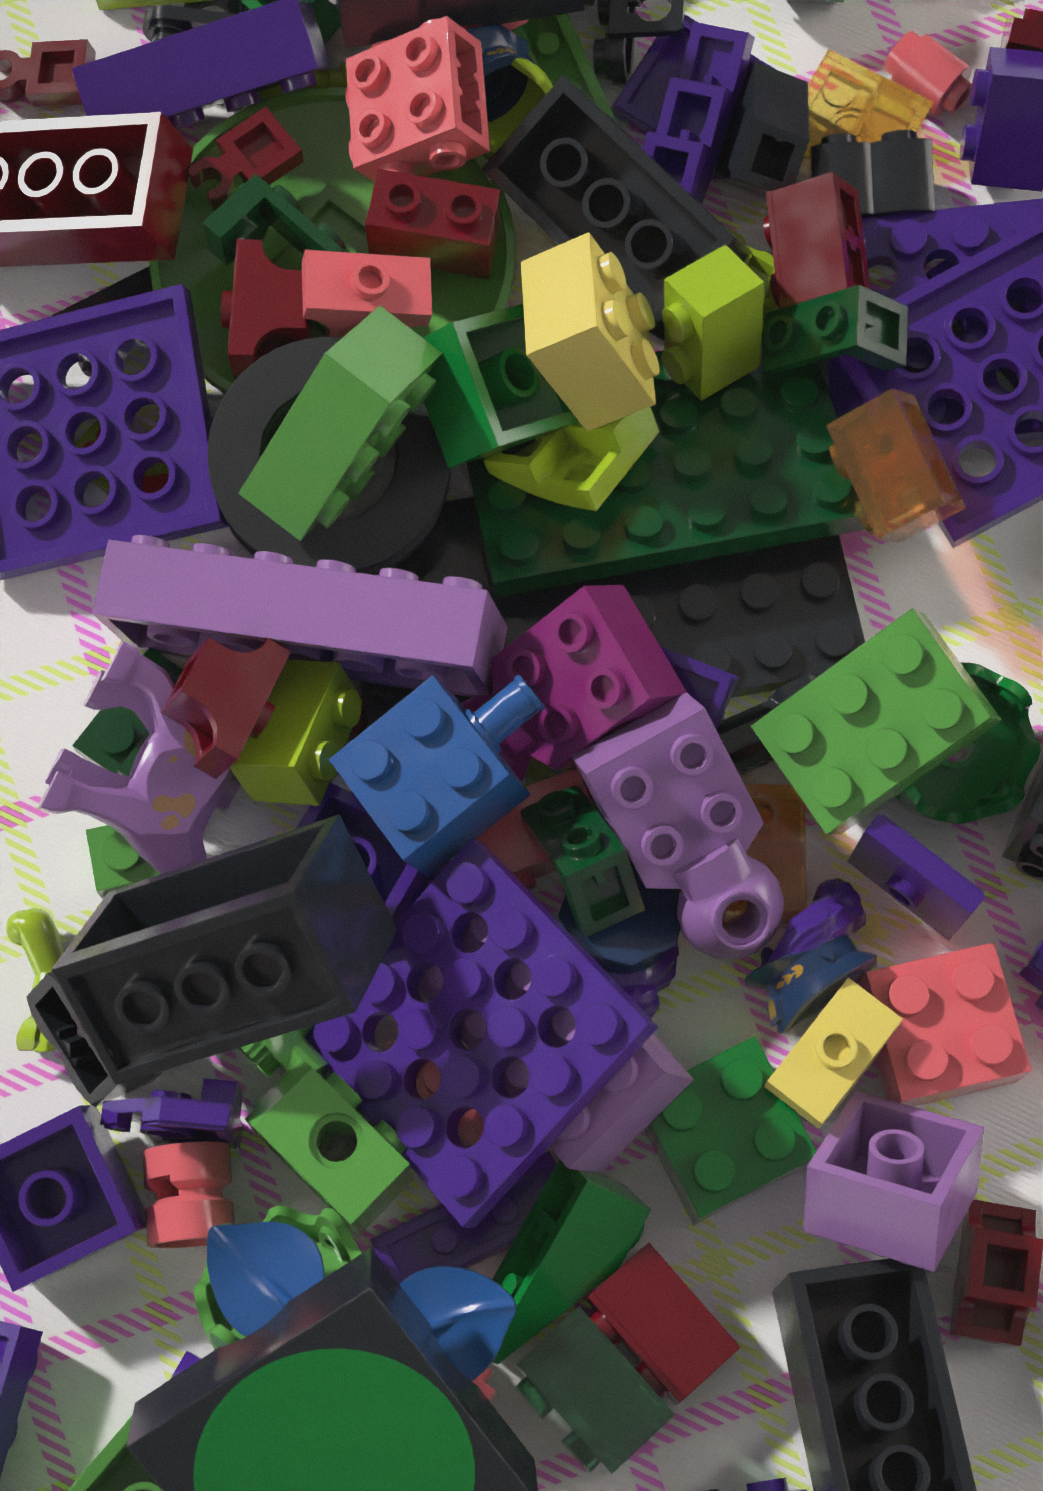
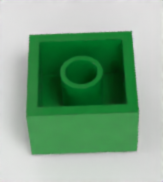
(728, 1133)

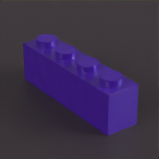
(209, 66)

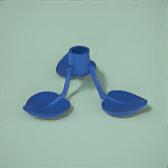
(271, 1262)

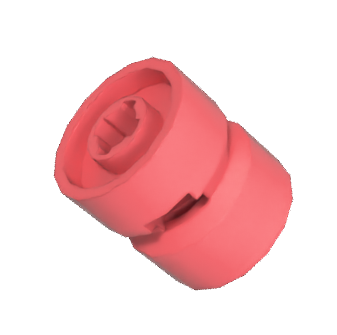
(187, 1192)

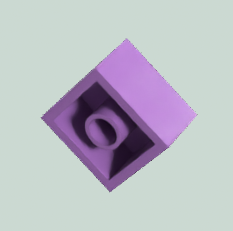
(893, 1180)

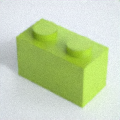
(712, 322)
(308, 726)

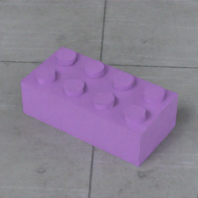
(623, 1105)

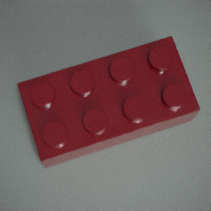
(91, 189)

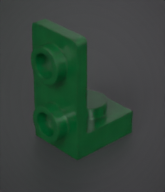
(257, 208)
(837, 324)
(587, 857)

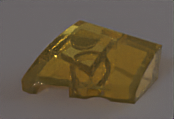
(860, 103)

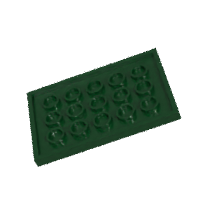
(713, 483)

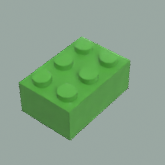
(342, 424)
(875, 722)

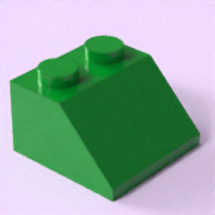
(489, 388)

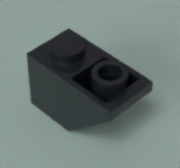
(766, 132)

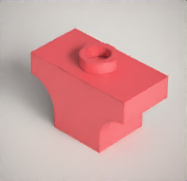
(347, 287)

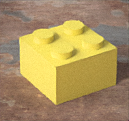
(589, 332)

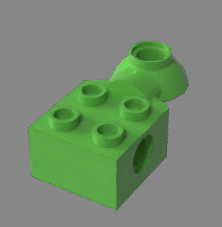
(307, 1113)

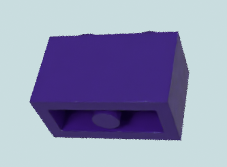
(1008, 127)

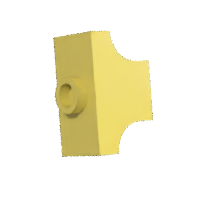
(833, 1053)

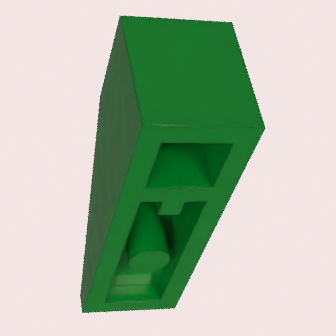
(566, 1248)

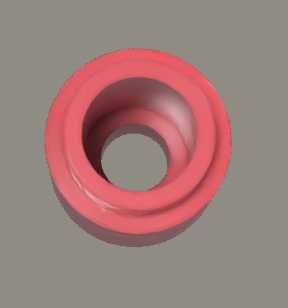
(930, 71)

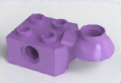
(686, 824)

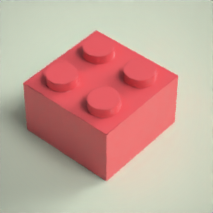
(954, 1028)

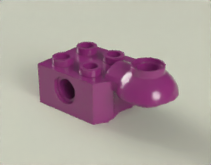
(590, 669)

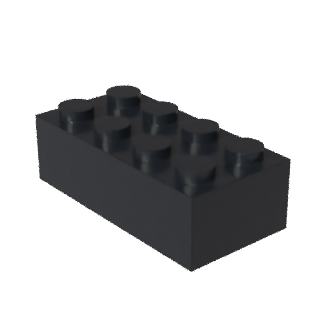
(587, 174)
(871, 1379)

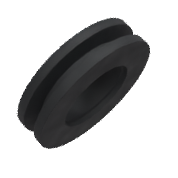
(368, 542)

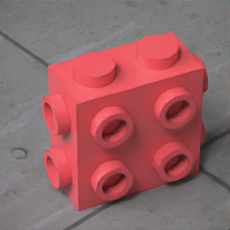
(418, 102)

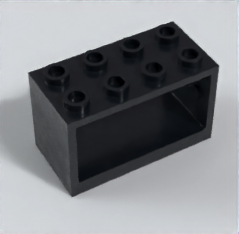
(227, 951)

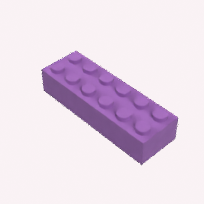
(374, 625)

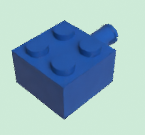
(436, 769)

